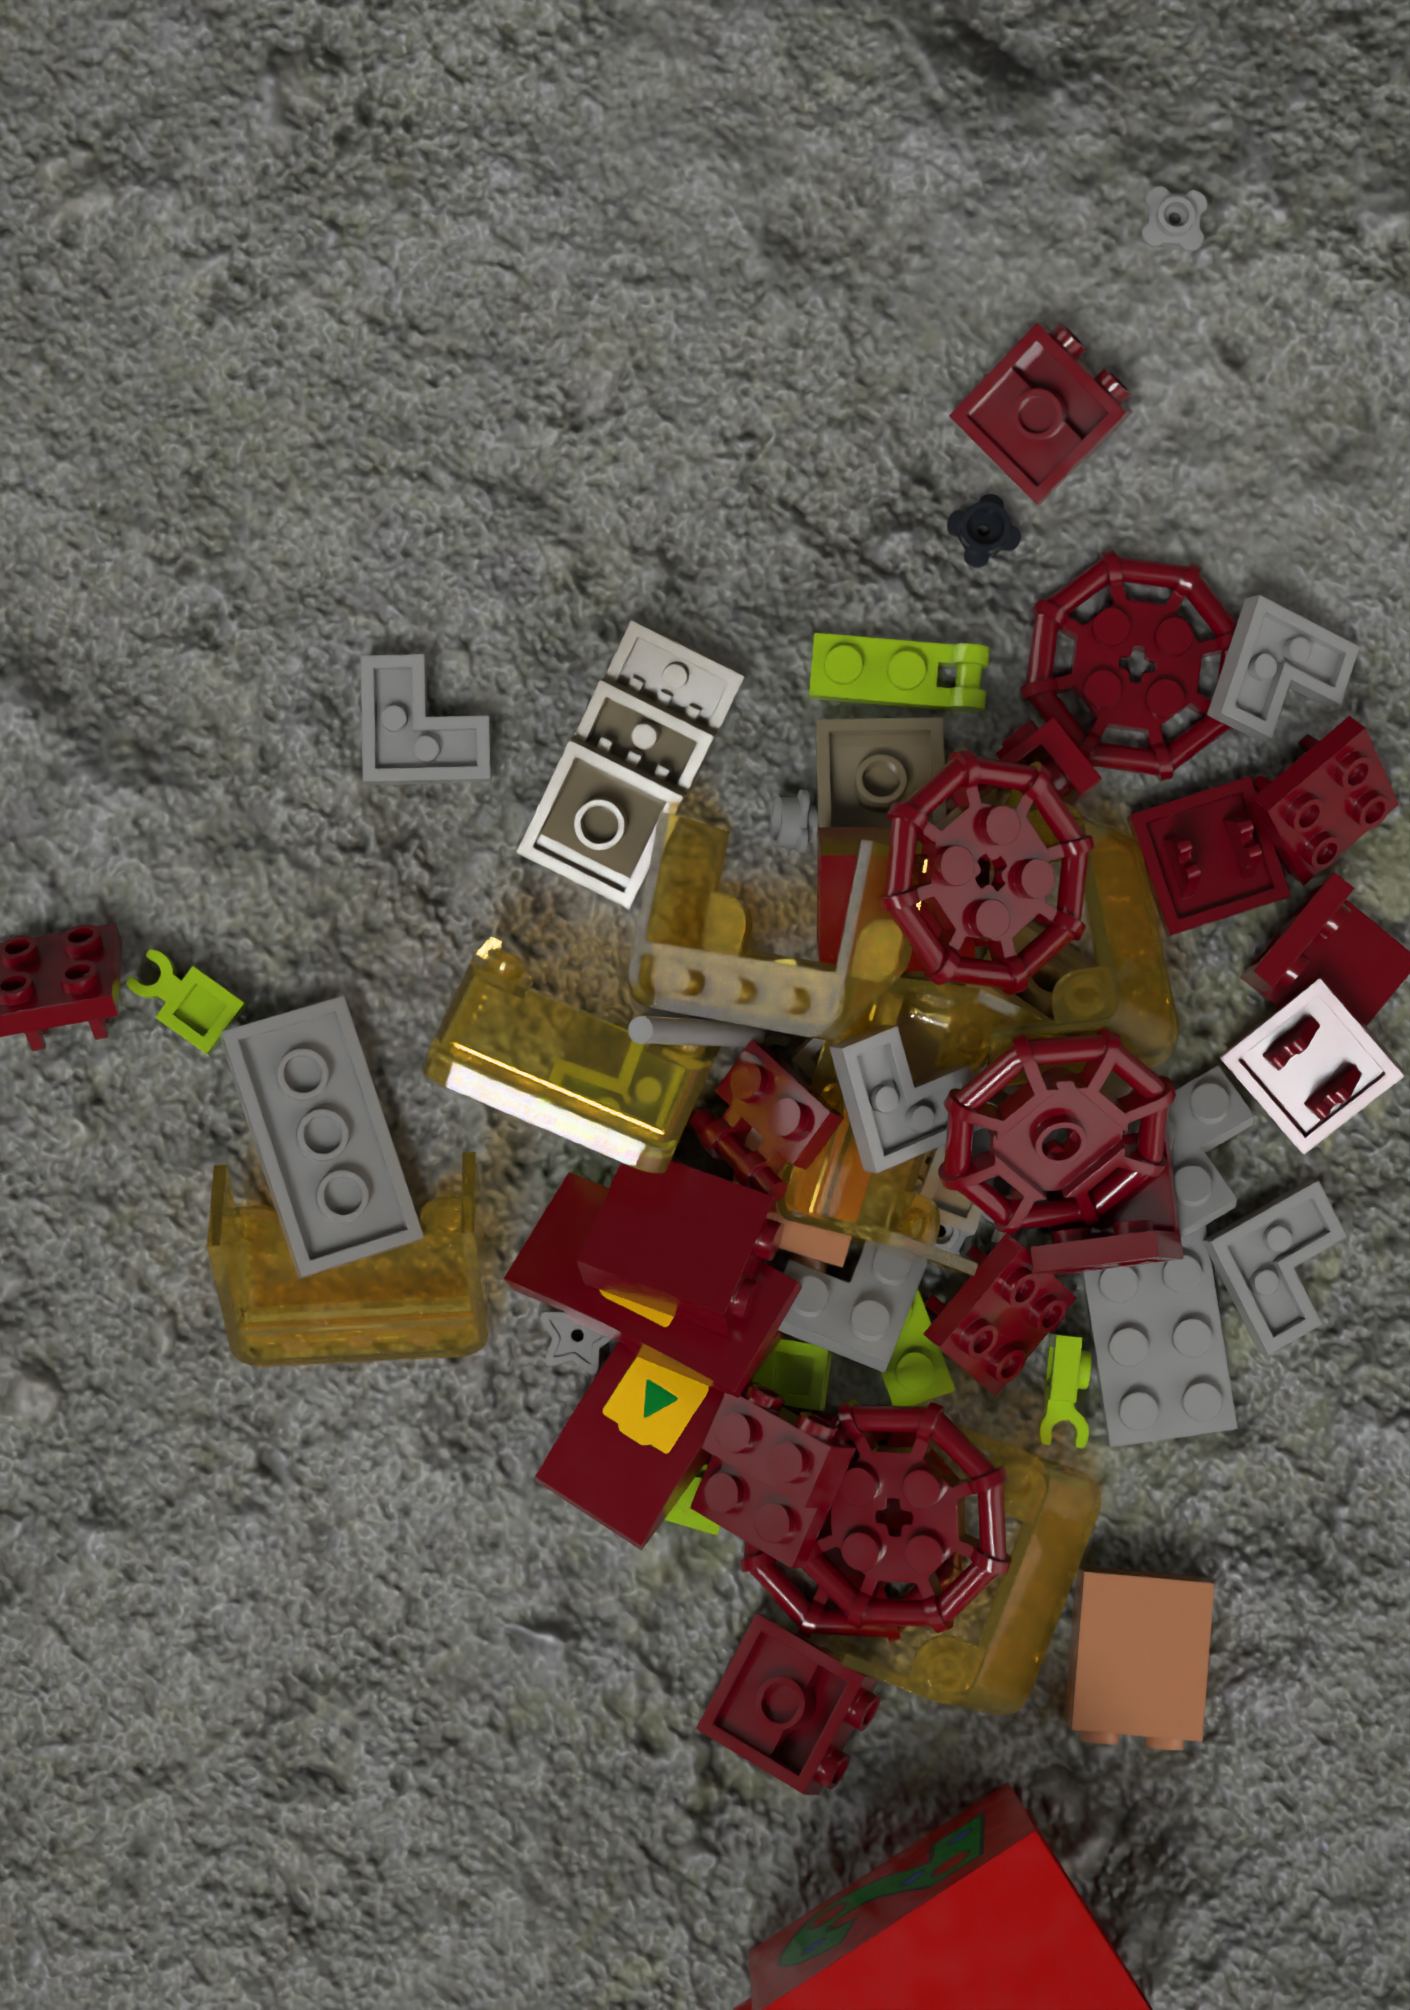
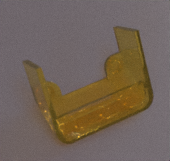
(696, 941)
(1131, 980)
(565, 1065)
(879, 1209)
(382, 1308)
(1001, 1670)

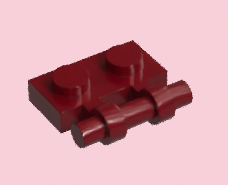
(779, 1107)

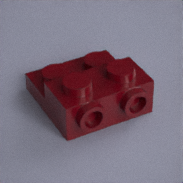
(1043, 410)
(771, 1473)
(789, 1707)

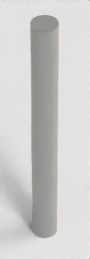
(692, 1032)

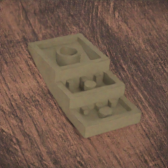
(631, 761)
(872, 765)

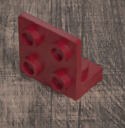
(1052, 747)
(1332, 940)
(1131, 1233)

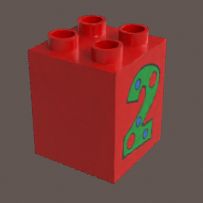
(950, 1924)

